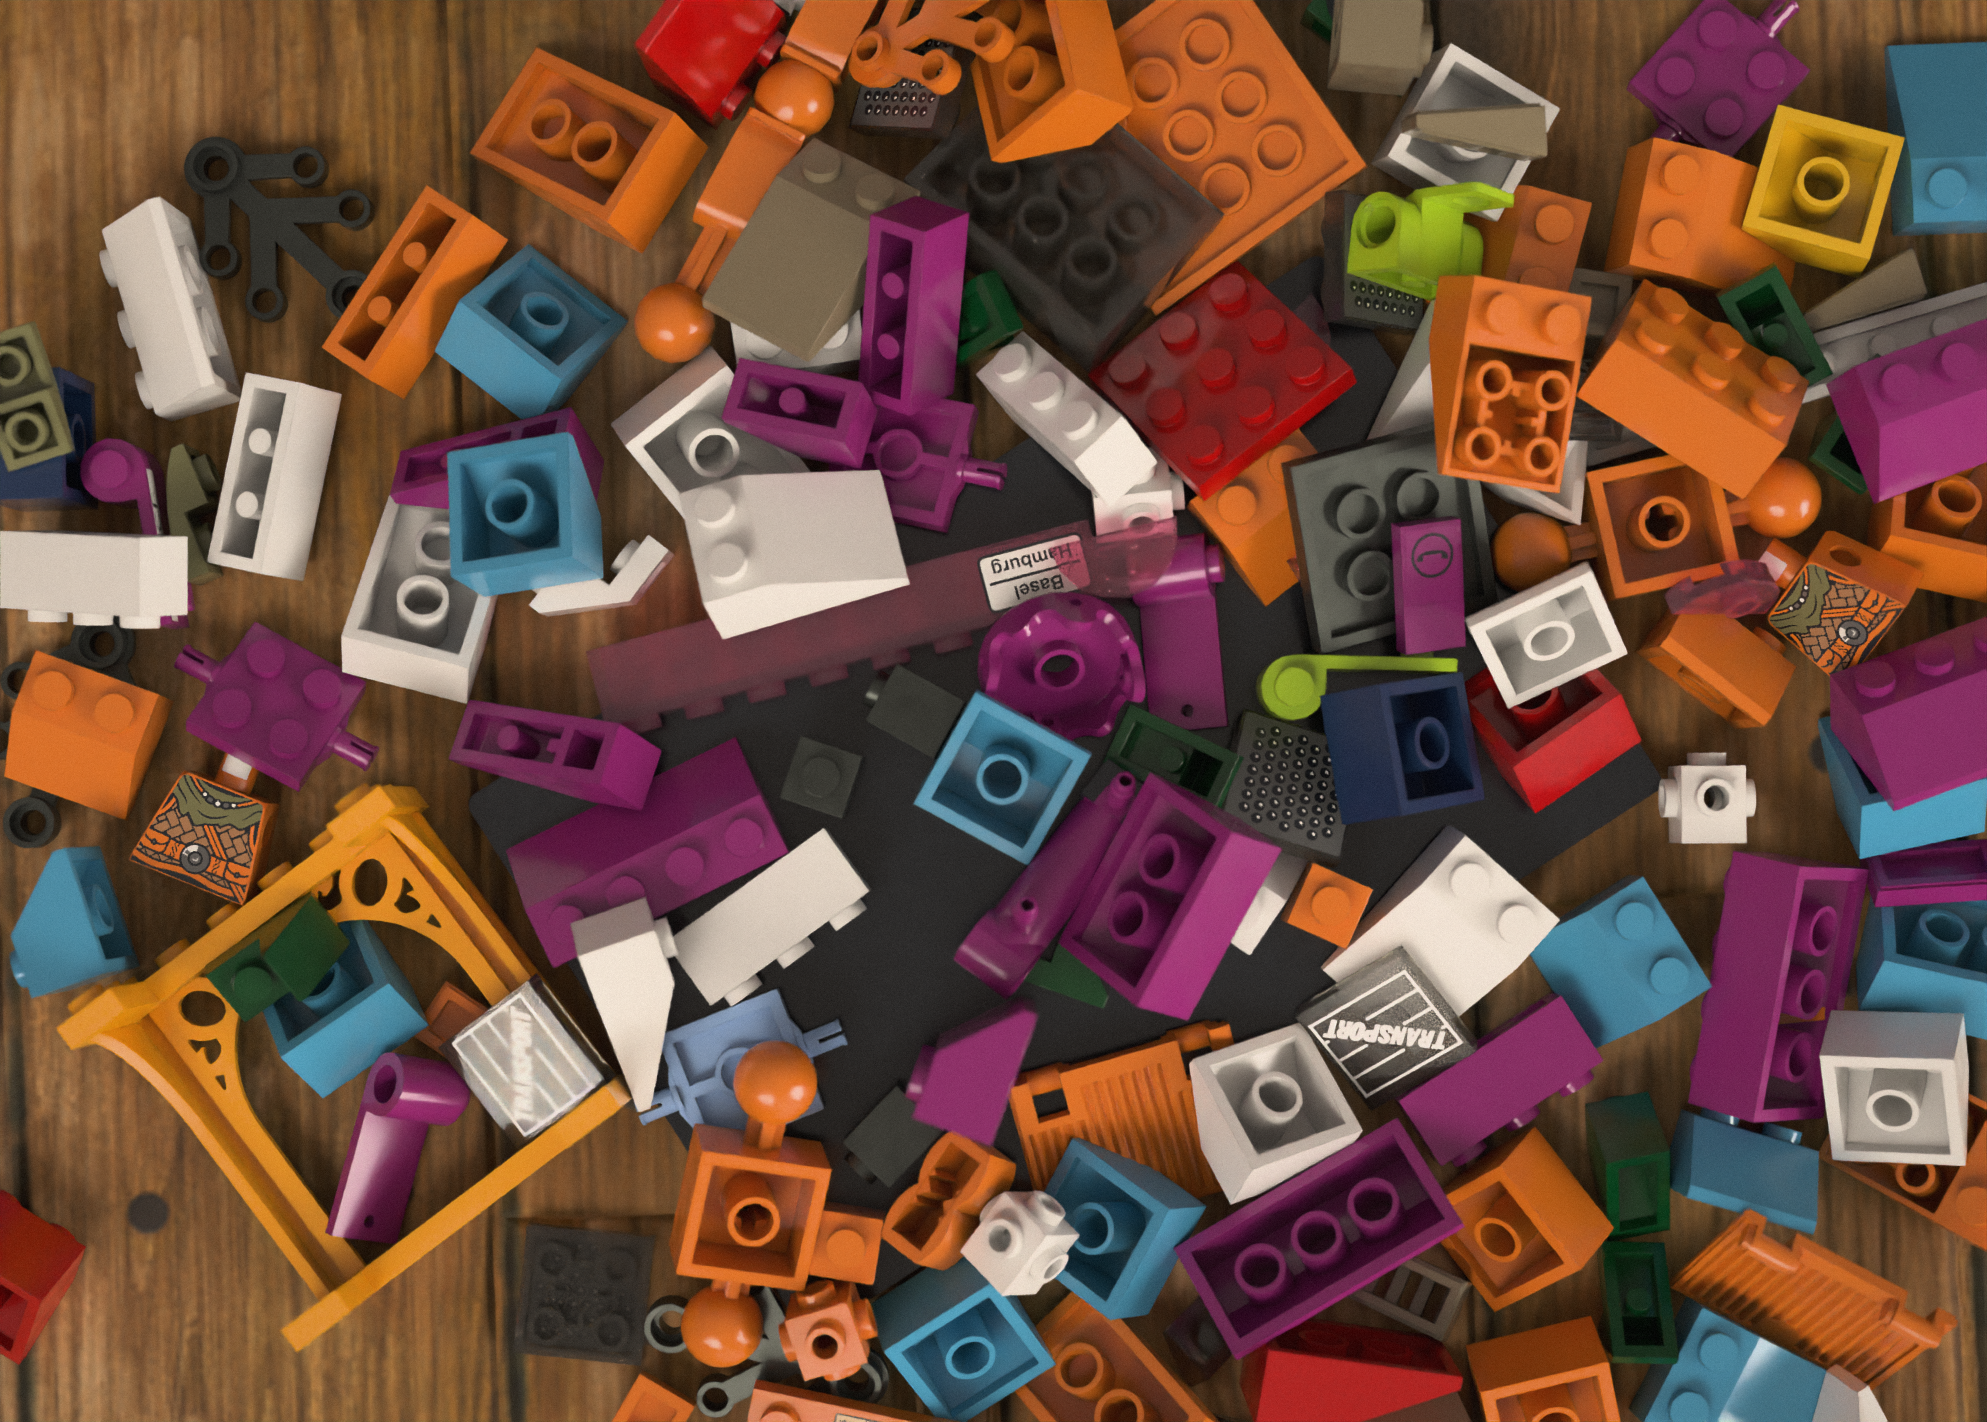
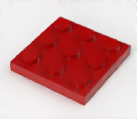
(1221, 379)

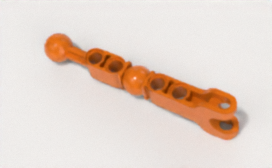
(790, 105)

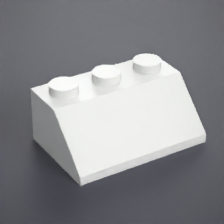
(168, 312)

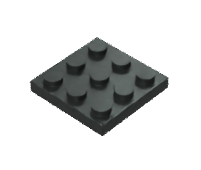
(1343, 533)

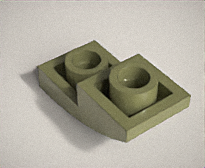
(30, 403)
(191, 495)

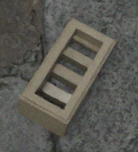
(1496, 130)
(1882, 289)
(1447, 1312)

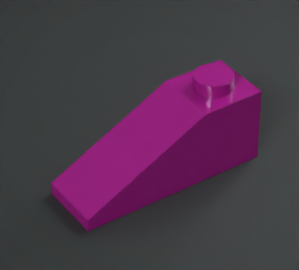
(423, 470)
(558, 753)

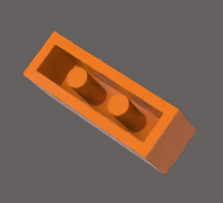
(413, 292)

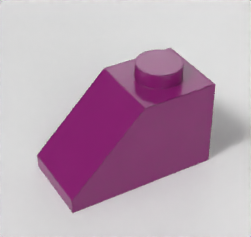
(802, 411)

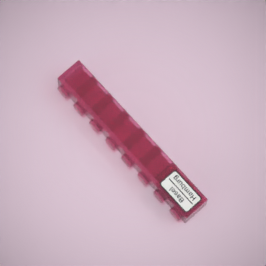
(941, 606)

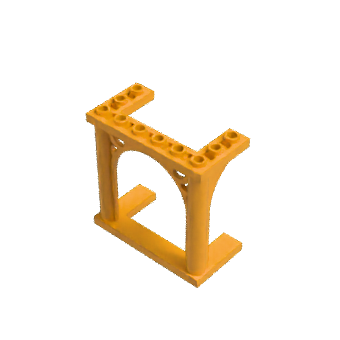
(153, 1035)

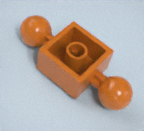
(1614, 531)
(785, 1193)

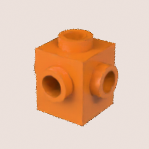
(831, 1310)

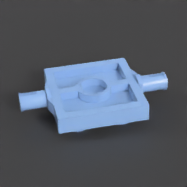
(706, 1053)

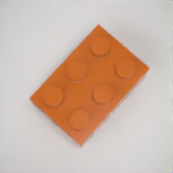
(1694, 388)

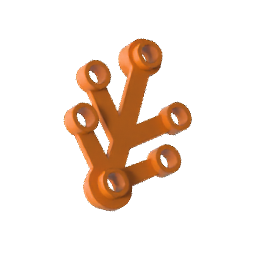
(884, 55)

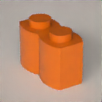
(944, 1208)

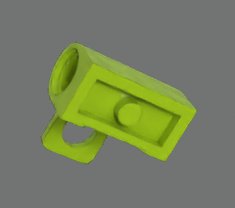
(1421, 236)

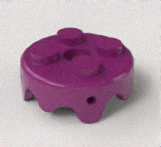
(1084, 695)

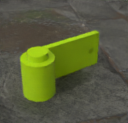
(1293, 683)

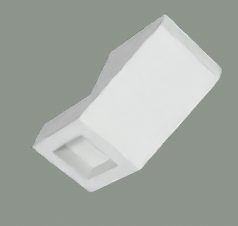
(635, 569)

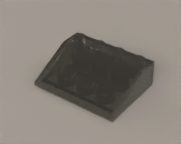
(1072, 232)

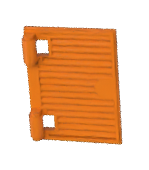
(1126, 1103)
(1810, 1301)

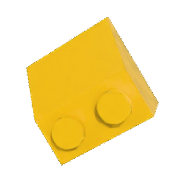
(1822, 190)

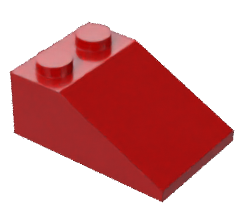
(710, 52)
(1344, 1373)

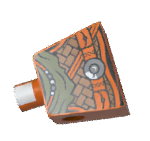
(1837, 598)
(212, 832)

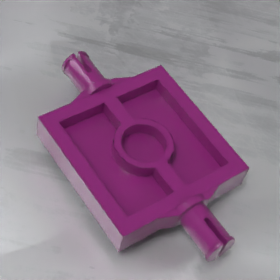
(1719, 76)
(927, 461)
(276, 707)

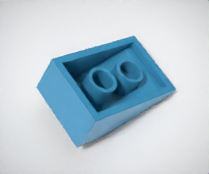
(1941, 109)
(1727, 1376)

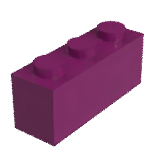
(912, 303)
(1501, 1082)

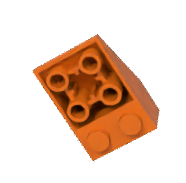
(1505, 379)
(1943, 1194)

